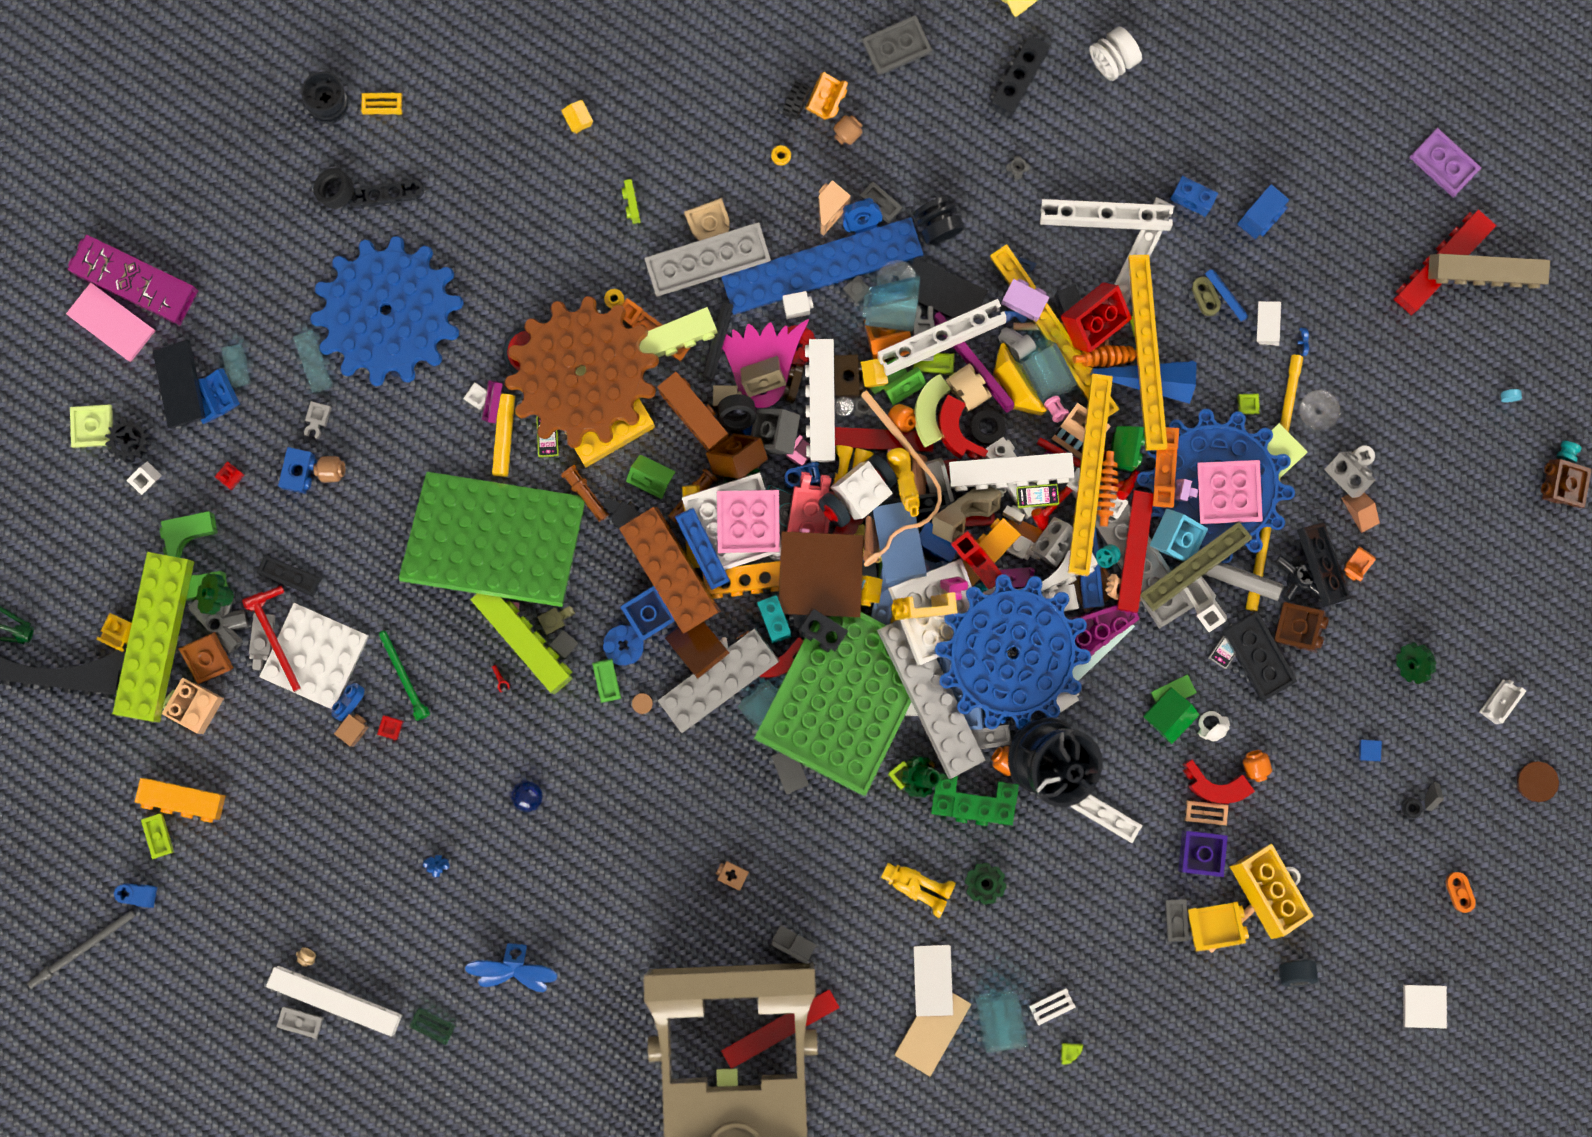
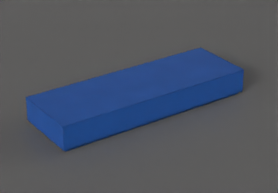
(1227, 295)

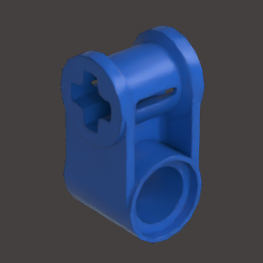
(805, 468)
(139, 895)

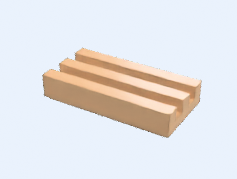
(1189, 811)

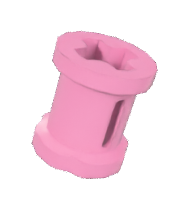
(1056, 409)

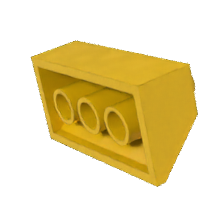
(1271, 891)

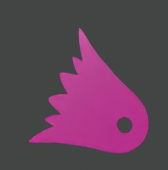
(756, 348)

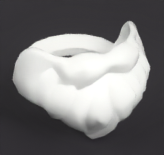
(1216, 732)

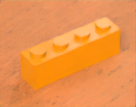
(994, 544)
(180, 799)

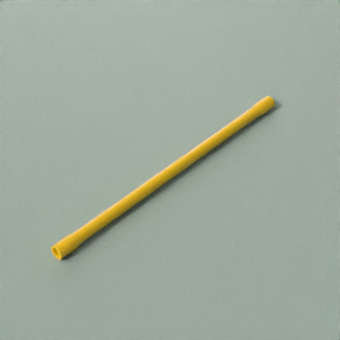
(1294, 372)

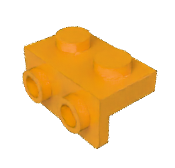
(826, 96)

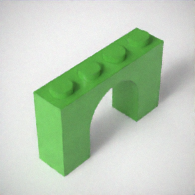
(182, 530)

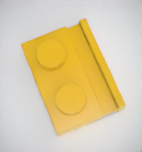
(115, 632)

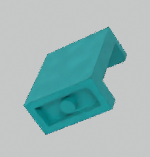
(774, 619)

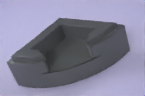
(1433, 797)

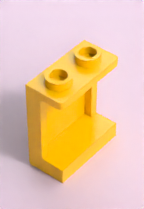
(941, 605)
(1217, 926)

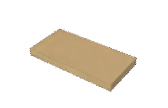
(930, 1037)

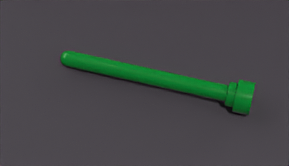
(420, 711)

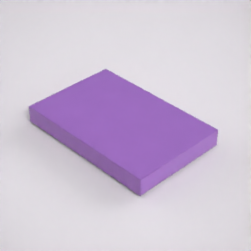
(1445, 162)

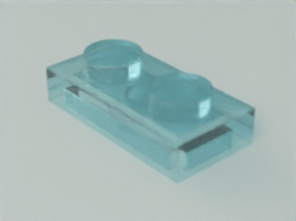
(235, 365)

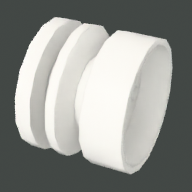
(1115, 53)

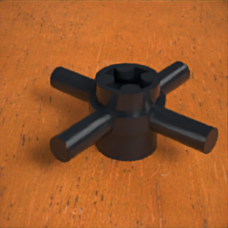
(1294, 579)

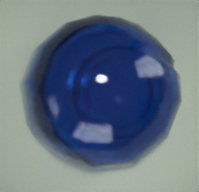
(526, 796)

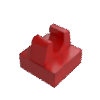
(229, 475)

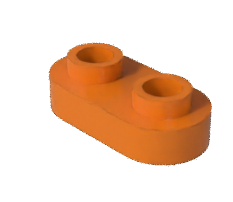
(1460, 891)

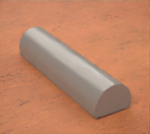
(1246, 580)

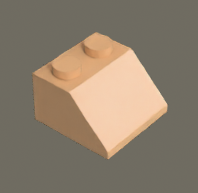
(831, 204)

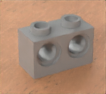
(1347, 478)
(1054, 542)

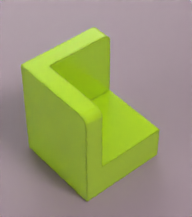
(896, 775)

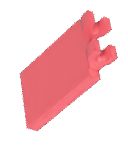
(805, 506)

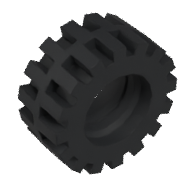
(796, 100)

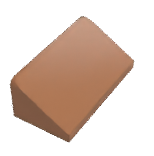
(920, 478)
(871, 542)

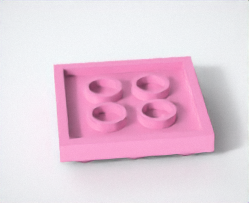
(1229, 492)
(747, 521)

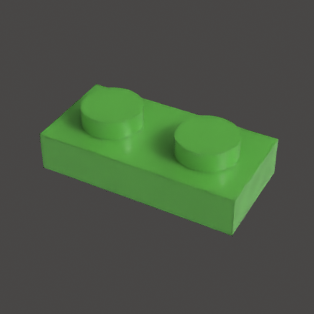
(905, 386)

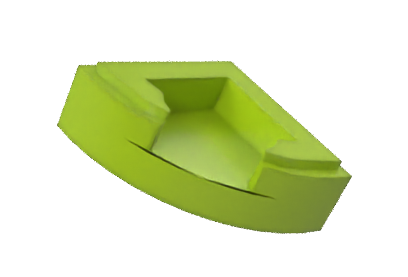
(1070, 1052)

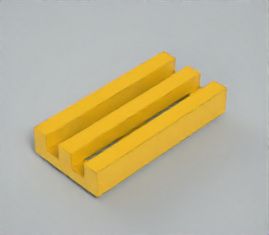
(398, 104)

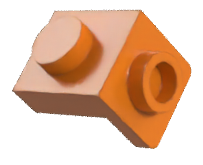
(1358, 564)

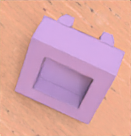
(1183, 490)

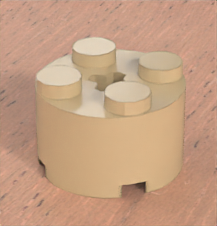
(968, 387)

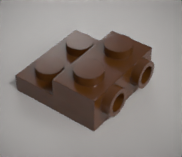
(1566, 483)
(1301, 627)

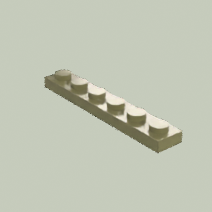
(1196, 566)

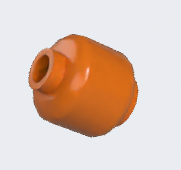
(902, 417)
(1000, 760)
(1257, 765)

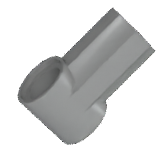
(1019, 345)

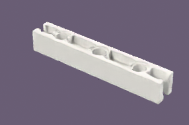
(1122, 215)
(956, 330)
(334, 1000)

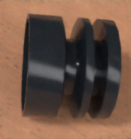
(323, 87)
(937, 217)

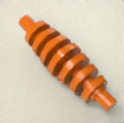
(1106, 356)
(1107, 489)

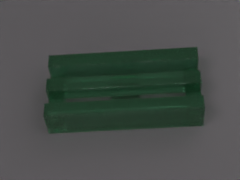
(428, 1033)

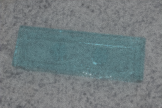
(312, 361)

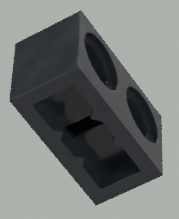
(825, 626)

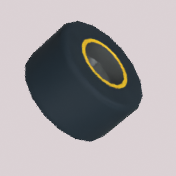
(1298, 973)

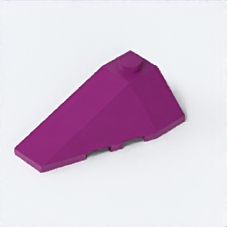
(1103, 627)

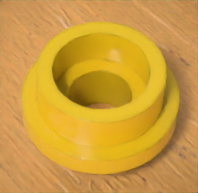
(781, 149)
(609, 294)

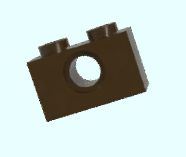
(846, 364)

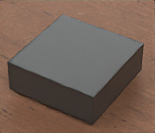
(564, 644)

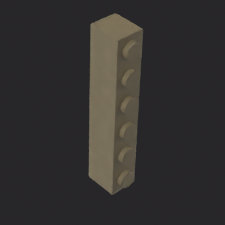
(1488, 269)

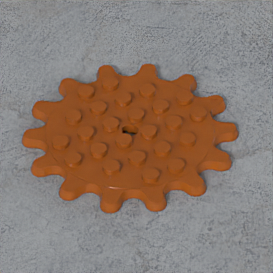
(586, 401)

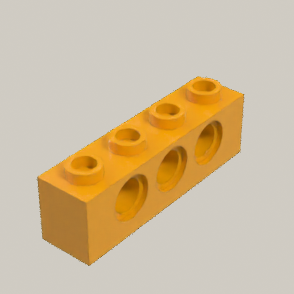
(755, 586)

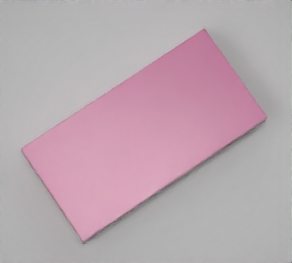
(110, 322)

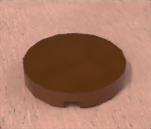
(1537, 781)

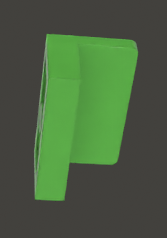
(650, 476)

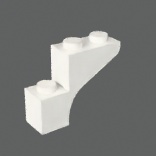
(1204, 602)

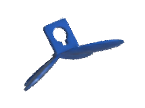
(495, 973)

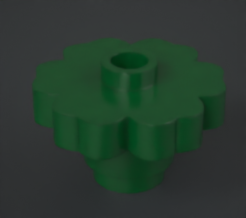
(213, 594)
(1416, 663)
(920, 776)
(987, 894)

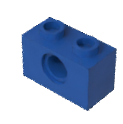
(1194, 196)
(294, 459)

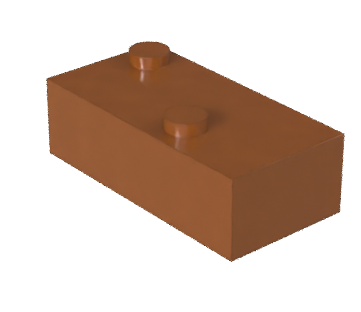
(692, 411)

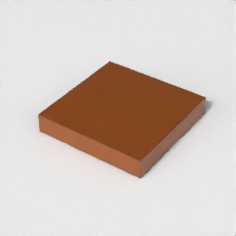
(206, 658)

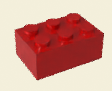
(1096, 317)

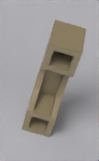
(951, 521)

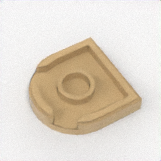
(708, 220)

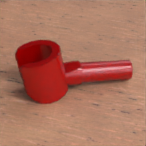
(500, 679)

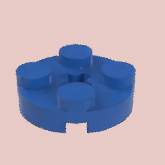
(853, 212)
(624, 657)

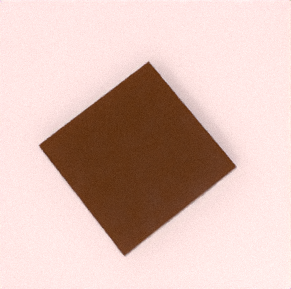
(821, 574)

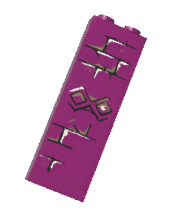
(132, 279)

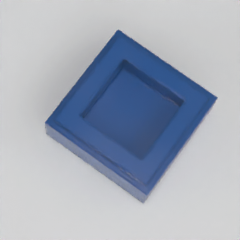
(1370, 750)

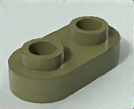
(1207, 296)

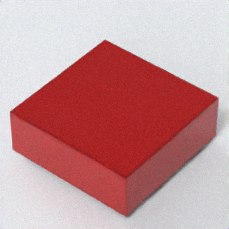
(390, 727)

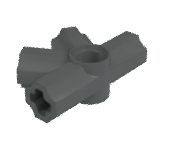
(229, 622)

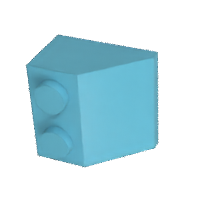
(1178, 535)

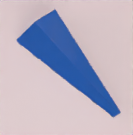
(1177, 378)

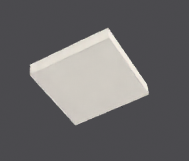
(1425, 1006)

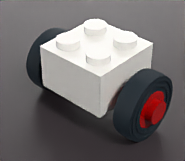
(859, 491)

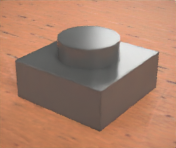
(856, 290)

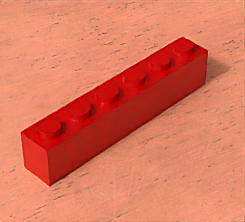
(1462, 242)

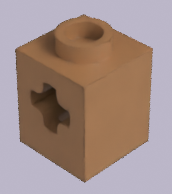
(352, 729)
(740, 872)

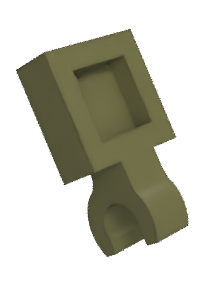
(553, 620)

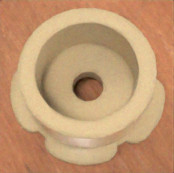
(305, 957)

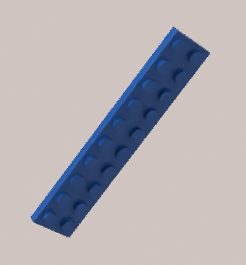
(822, 265)

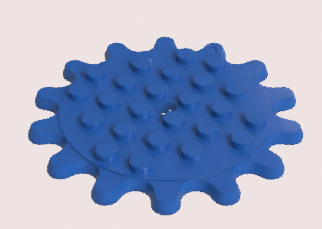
(390, 340)
(1226, 443)
(1043, 658)

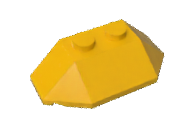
(1015, 383)

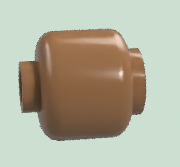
(848, 130)
(329, 469)

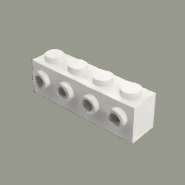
(1005, 449)

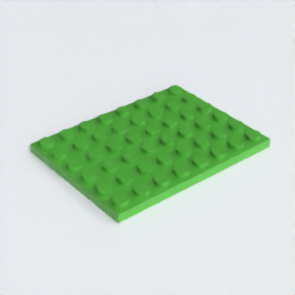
(493, 539)
(839, 706)

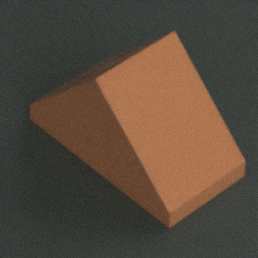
(1362, 511)

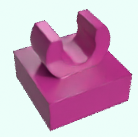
(955, 585)

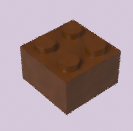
(737, 456)

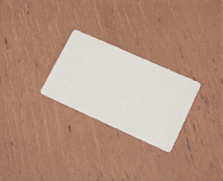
(933, 980)

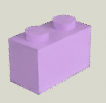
(1025, 299)

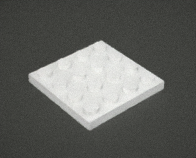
(706, 509)
(928, 631)
(318, 653)

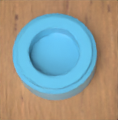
(1511, 395)

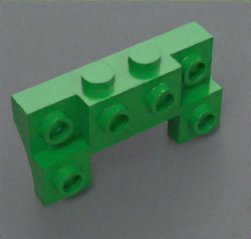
(974, 807)

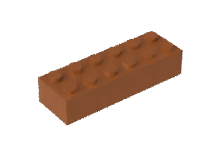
(669, 569)

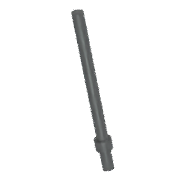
(48, 972)

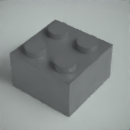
(776, 429)

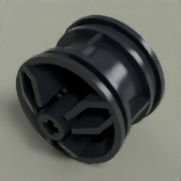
(1067, 760)

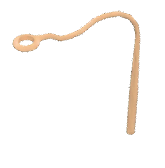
(899, 436)

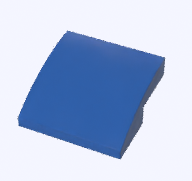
(217, 395)

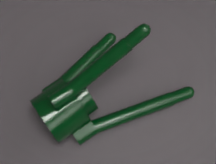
(22, 632)

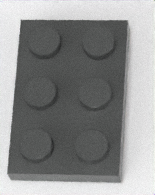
(896, 45)

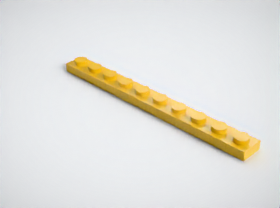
(1048, 322)
(1147, 352)
(1090, 475)

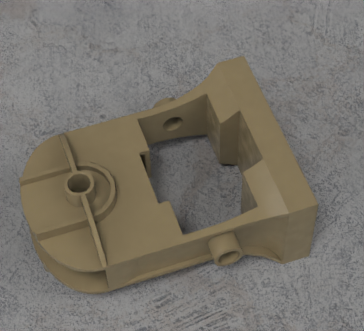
(761, 1110)

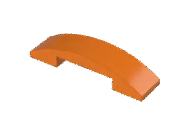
(636, 316)
(1166, 471)

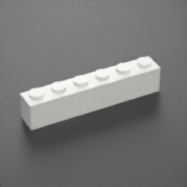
(821, 400)
(1011, 471)

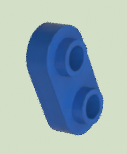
(347, 702)

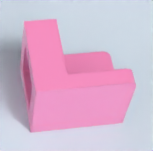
(799, 453)

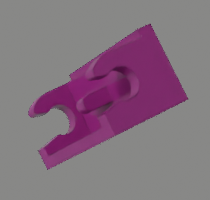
(1019, 576)

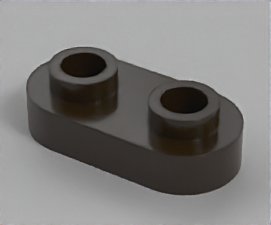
(795, 376)

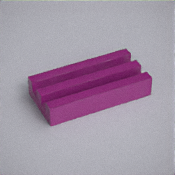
(492, 401)

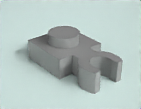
(317, 415)

